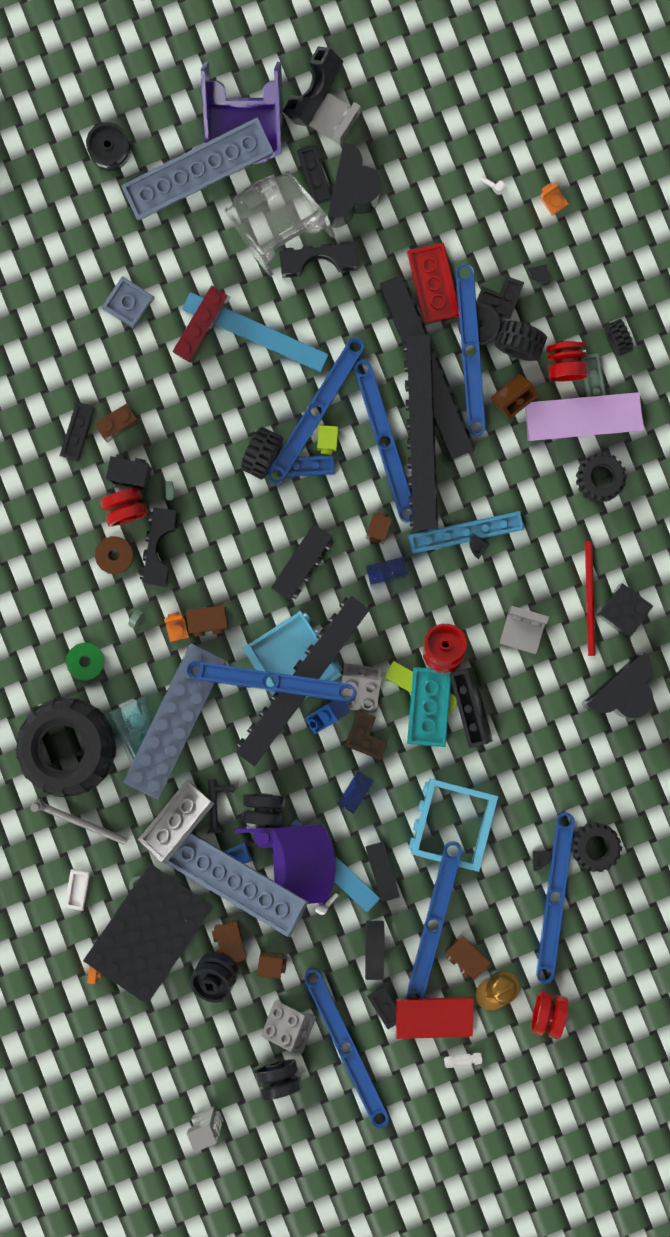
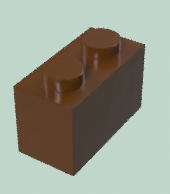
(514, 396)
(116, 423)
(378, 527)
(207, 620)
(230, 940)
(467, 957)
(271, 964)

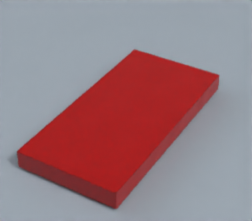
(433, 283)
(434, 1017)

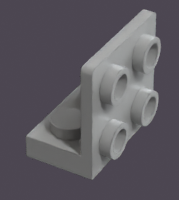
(335, 118)
(523, 629)
(367, 684)
(288, 1027)

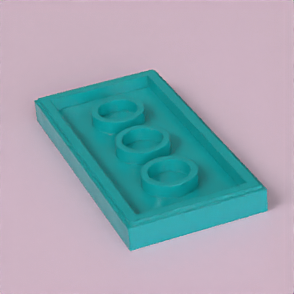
(429, 707)

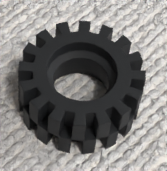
(619, 337)

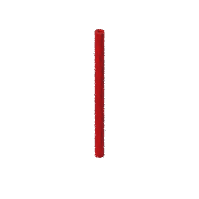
(590, 598)

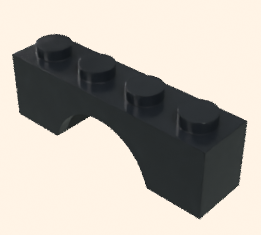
(324, 66)
(341, 256)
(162, 522)

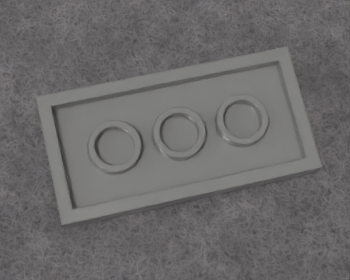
(175, 821)

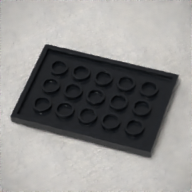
(148, 933)

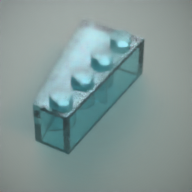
(131, 725)

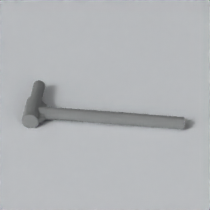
(38, 804)

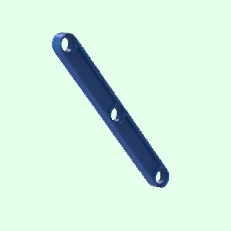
(470, 336)
(308, 421)
(380, 428)
(284, 683)
(436, 911)
(553, 911)
(351, 1060)

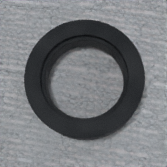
(374, 950)

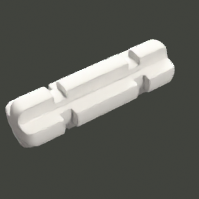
(463, 1060)

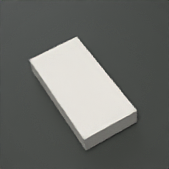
(77, 889)

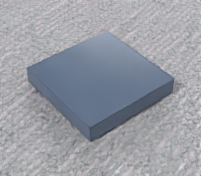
(128, 302)

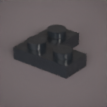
(506, 299)

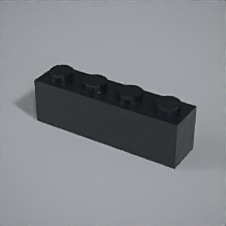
(302, 562)
(471, 707)

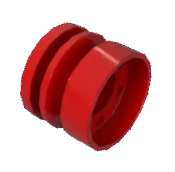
(567, 358)

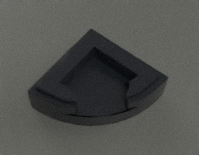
(539, 274)
(477, 545)
(541, 859)

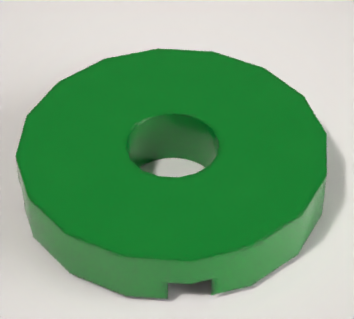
(76, 669)

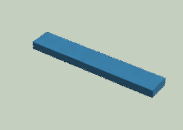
(461, 532)
(352, 884)

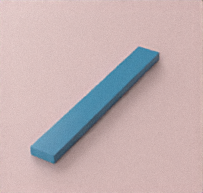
(263, 336)

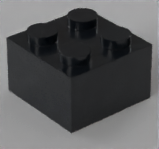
(128, 472)
(624, 610)

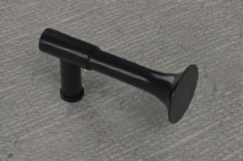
(213, 789)

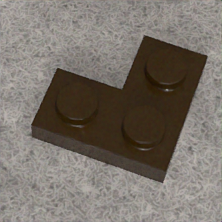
(360, 738)

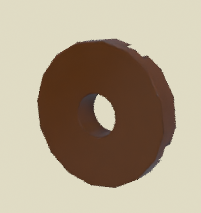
(105, 547)

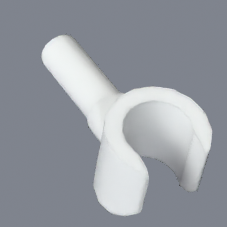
(498, 188)
(322, 909)

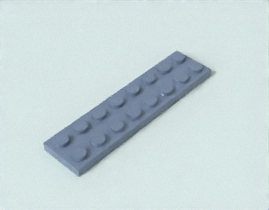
(197, 169)
(171, 726)
(239, 884)

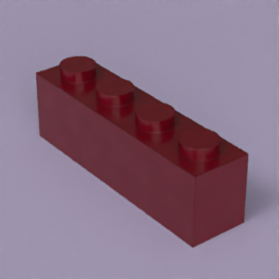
(201, 324)

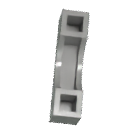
(205, 1129)

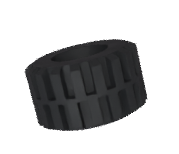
(520, 340)
(261, 452)
(612, 466)
(608, 858)

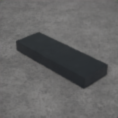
(314, 174)
(77, 431)
(382, 871)

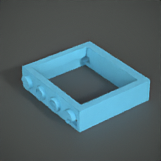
(484, 829)

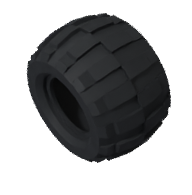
(98, 739)

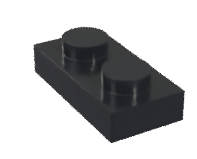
(384, 1006)

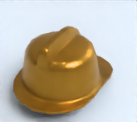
(497, 991)

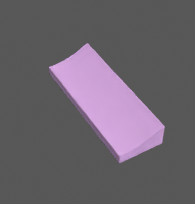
(584, 416)

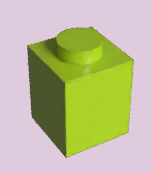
(327, 439)

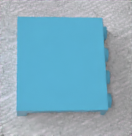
(284, 647)

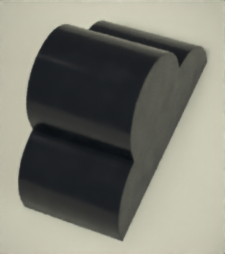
(355, 188)
(625, 691)

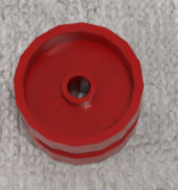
(123, 507)
(444, 648)
(549, 1015)

